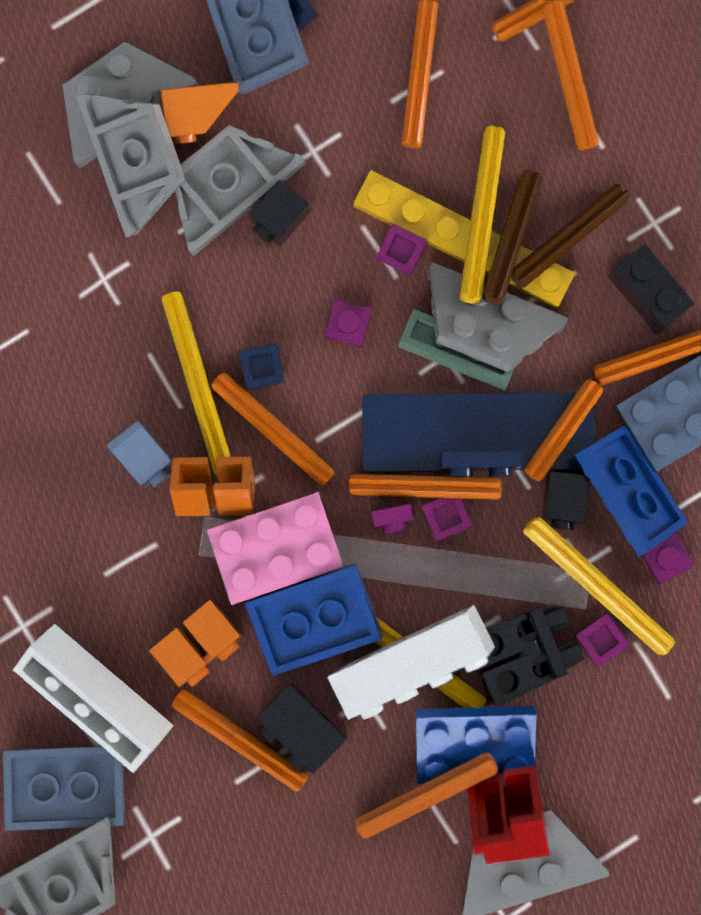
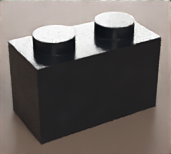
(650, 289)
(300, 729)

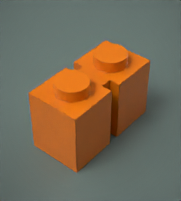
(194, 490)
(181, 656)

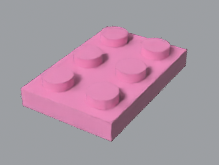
(274, 548)

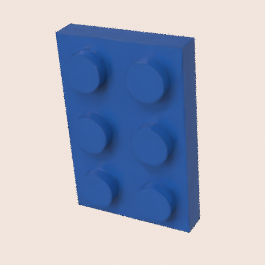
(631, 490)
(314, 619)
(459, 734)

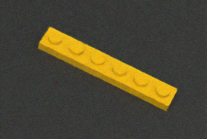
(448, 232)

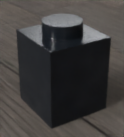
(278, 214)
(565, 500)

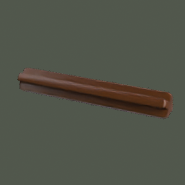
(569, 235)
(512, 237)

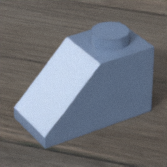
(142, 455)

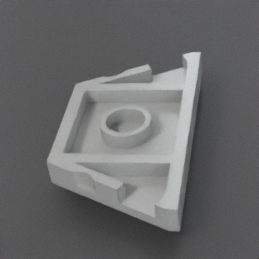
(119, 74)
(133, 155)
(228, 181)
(485, 331)
(65, 879)
(519, 881)

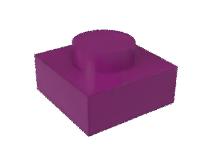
(401, 250)
(348, 323)
(446, 517)
(392, 518)
(667, 559)
(601, 640)

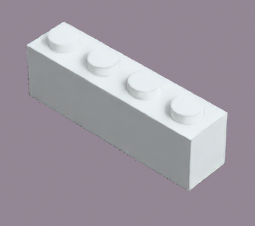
(412, 662)
(93, 697)

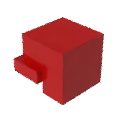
(508, 816)

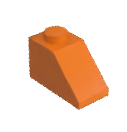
(194, 108)

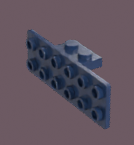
(465, 432)

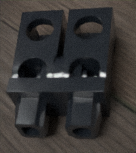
(535, 652)

